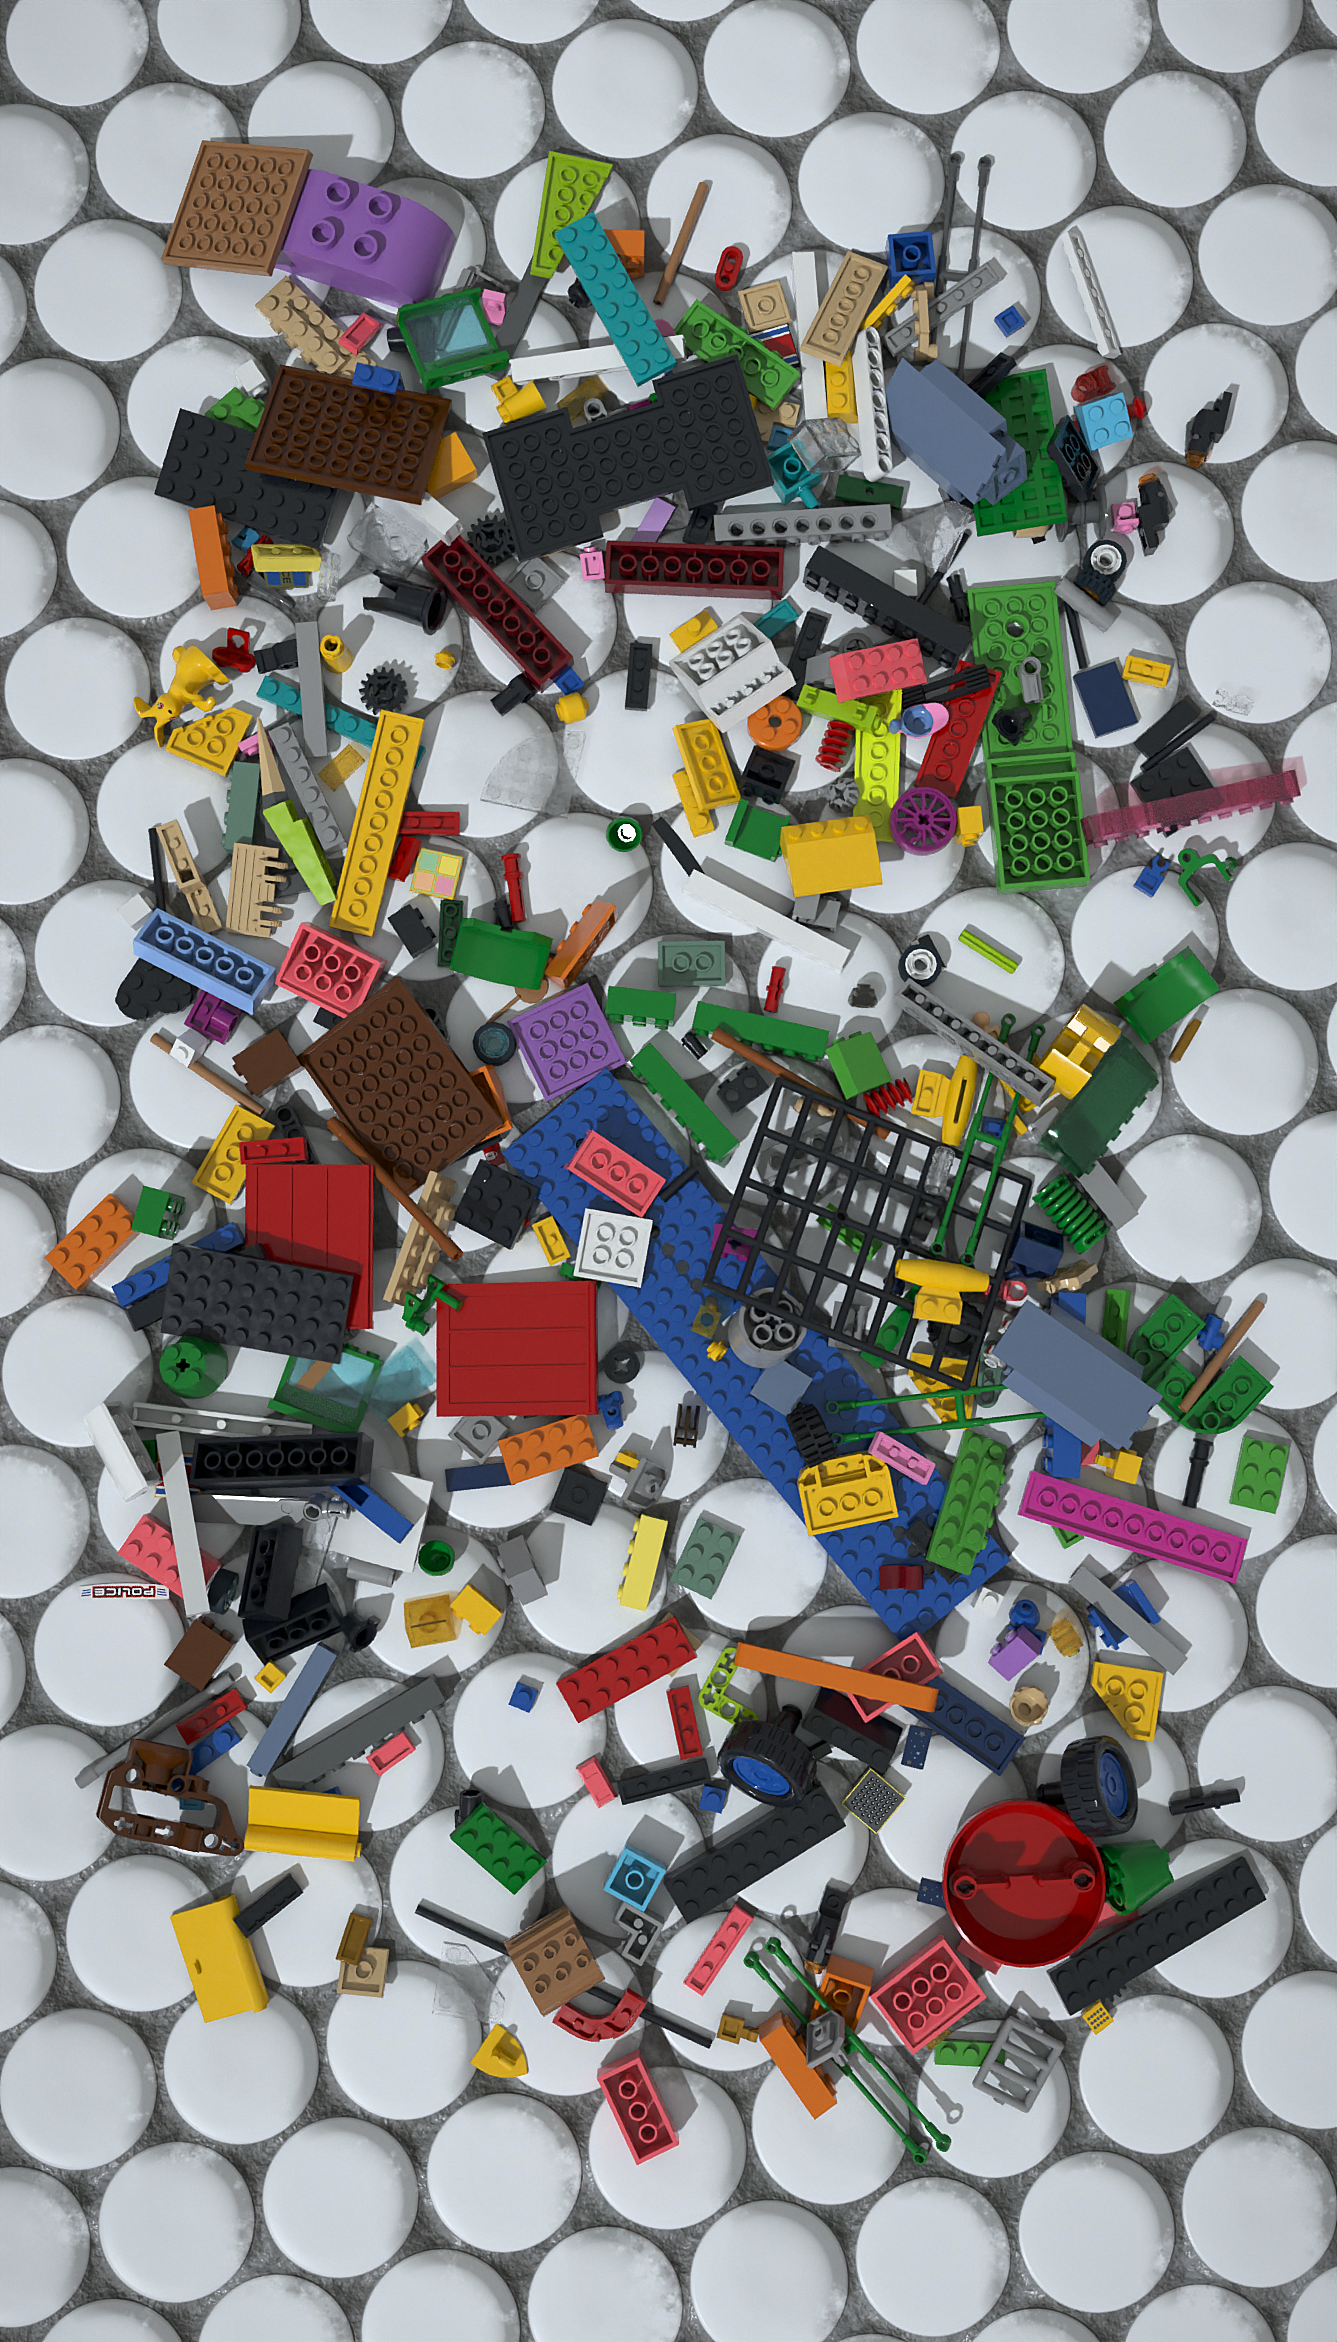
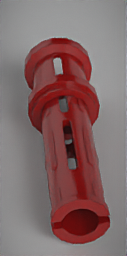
(513, 877)

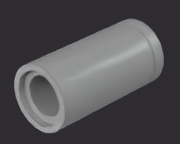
(371, 1572)

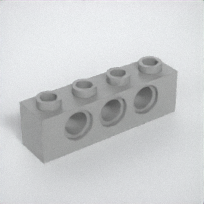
(768, 1173)

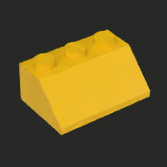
(841, 390)

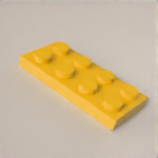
(706, 764)
(222, 1168)

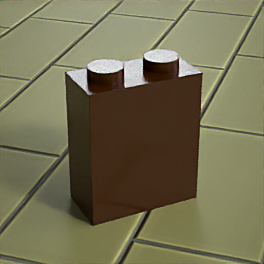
(267, 1063)
(201, 1652)

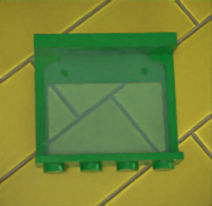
(450, 339)
(325, 1391)

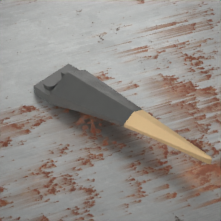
(273, 794)

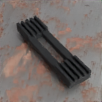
(975, 678)

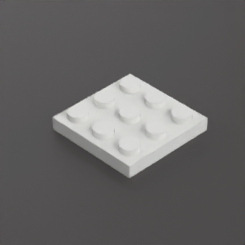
(613, 1247)

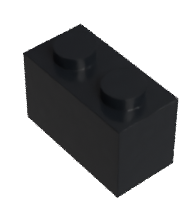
(412, 931)

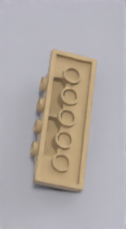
(309, 330)
(419, 1249)

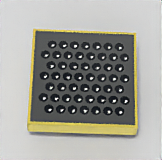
(873, 1800)

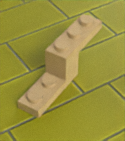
(189, 877)

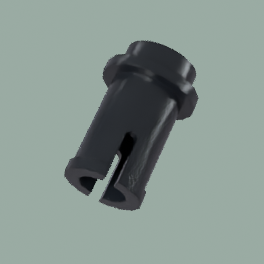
(503, 914)
(694, 1045)

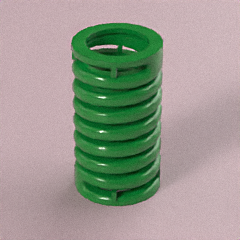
(1070, 1203)

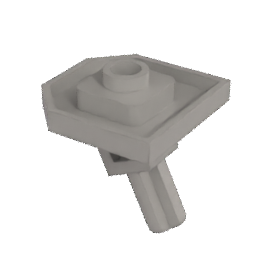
(644, 1482)
(826, 2040)

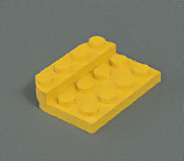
(846, 1493)

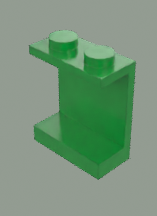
(756, 831)

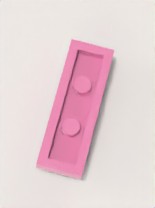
(901, 1458)

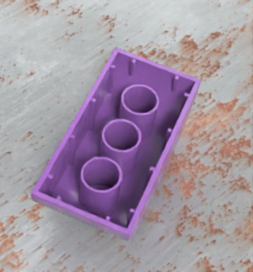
(365, 241)

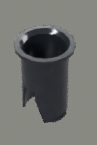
(412, 602)

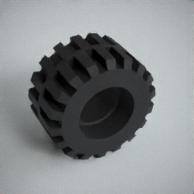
(959, 1349)
(811, 1435)

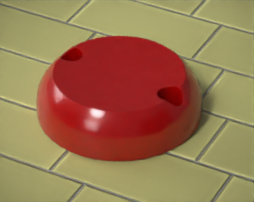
(1022, 1883)

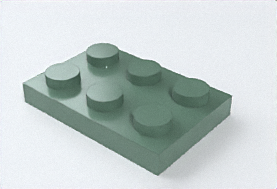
(691, 963)
(704, 1558)

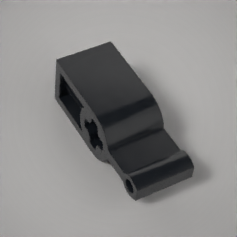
(278, 657)

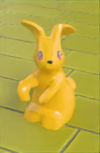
(192, 674)

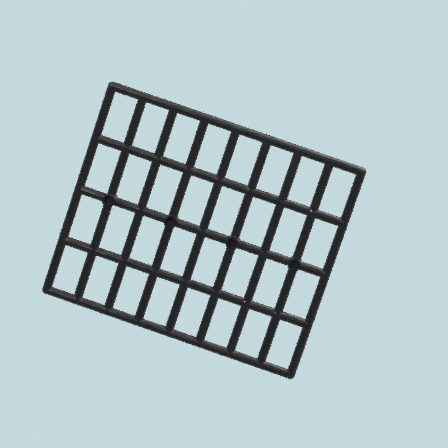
(841, 1219)

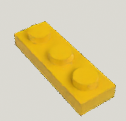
(889, 304)
(699, 822)

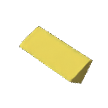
(285, 558)

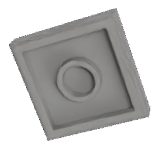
(534, 583)
(479, 1435)

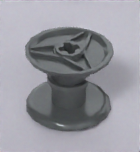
(1085, 513)

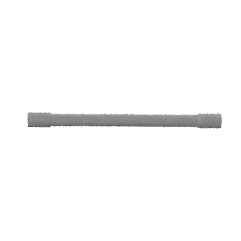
(213, 1689)

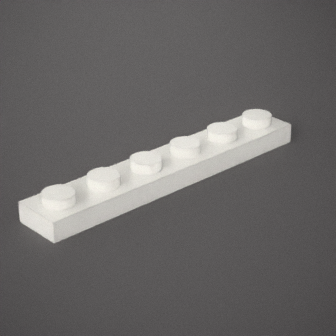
(1090, 295)

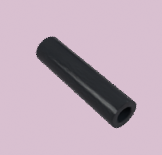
(678, 1183)

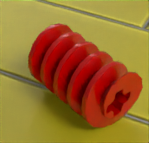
(833, 744)
(888, 1097)

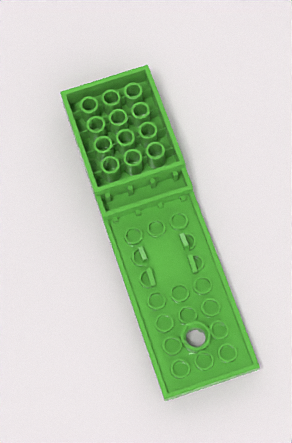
(1036, 784)

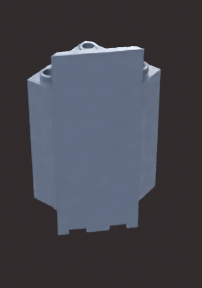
(953, 434)
(1075, 1376)

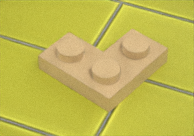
(784, 416)

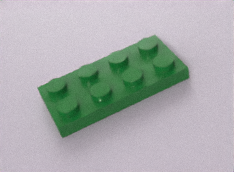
(498, 1848)

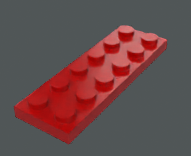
(954, 744)
(626, 1669)

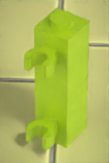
(826, 706)

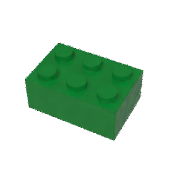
(640, 1007)
(158, 1213)

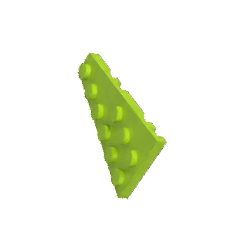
(567, 196)

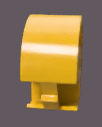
(1077, 1050)

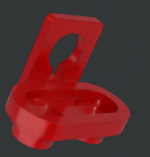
(235, 656)

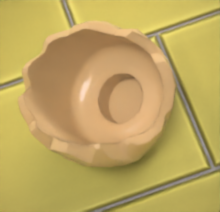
(1028, 1705)

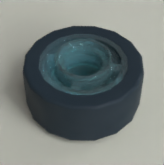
(494, 1031)
(222, 1590)

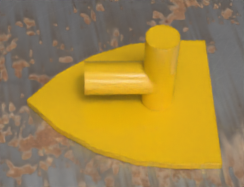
(500, 2055)

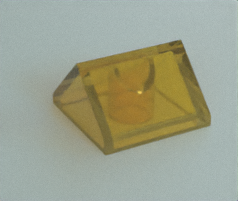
(429, 1621)

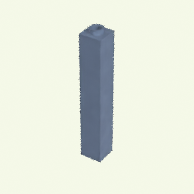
(292, 1709)

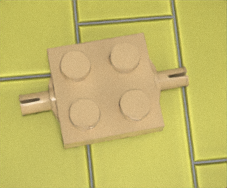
(1068, 1277)

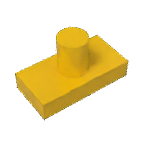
(693, 631)

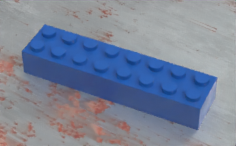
(1062, 1447)

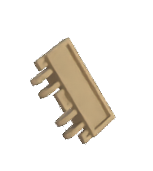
(250, 890)

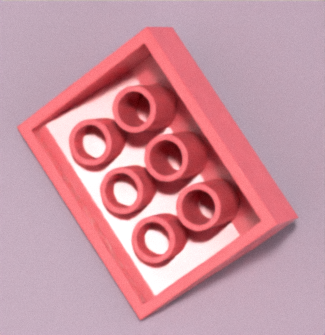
(329, 970)
(926, 1994)

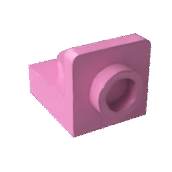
(494, 306)
(1124, 517)
(591, 563)
(251, 747)

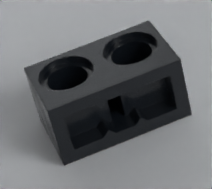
(746, 1094)

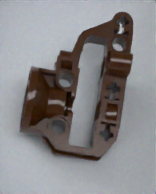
(155, 1770)

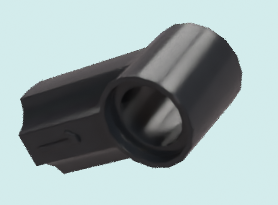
(517, 692)

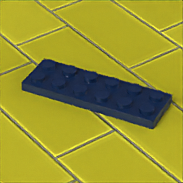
(970, 1727)

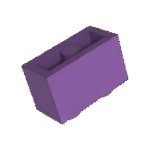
(1015, 1652)

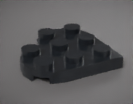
(152, 990)

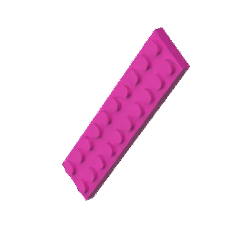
(1132, 1527)

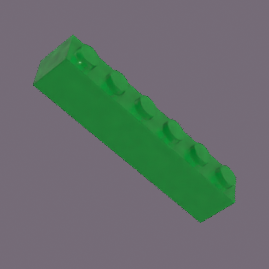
(761, 1031)
(684, 1102)

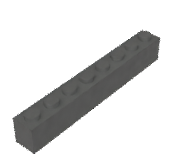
(361, 1734)

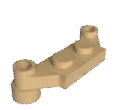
(922, 294)

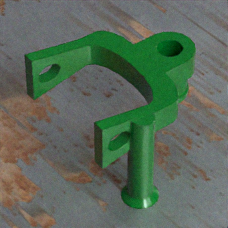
(1197, 862)
(415, 1313)

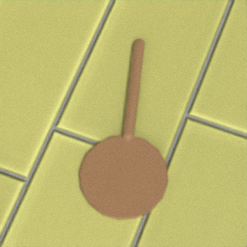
(526, 996)

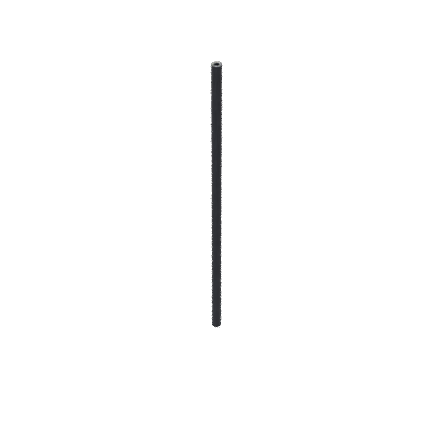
(595, 1991)

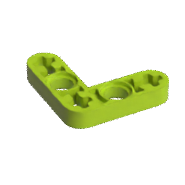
(720, 1698)

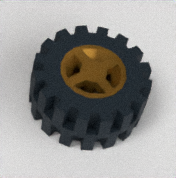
(1096, 585)

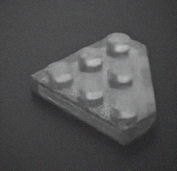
(932, 535)
(465, 1987)

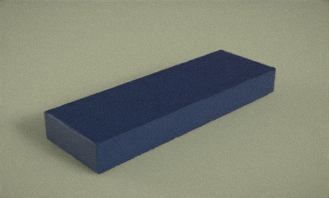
(476, 1477)

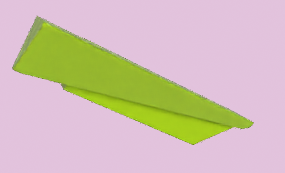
(303, 848)

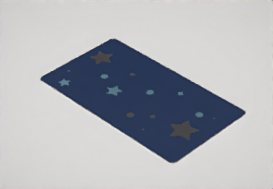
(916, 1747)
(931, 1893)

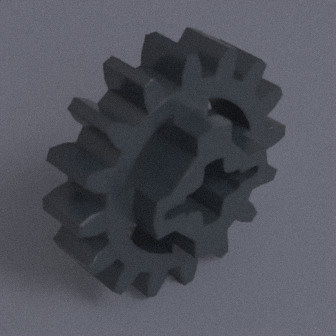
(488, 530)
(387, 685)

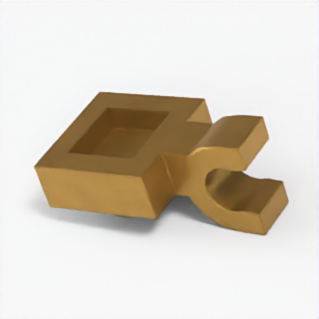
(733, 2028)

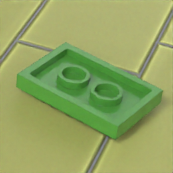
(1259, 1475)

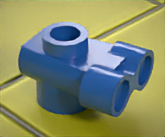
(1210, 1336)
(611, 1406)

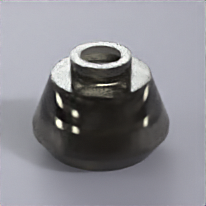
(863, 997)

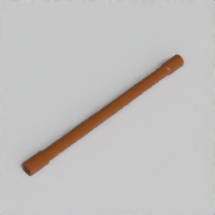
(730, 1042)
(390, 1184)

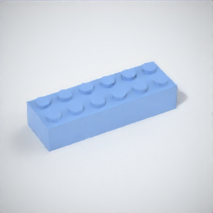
(204, 961)

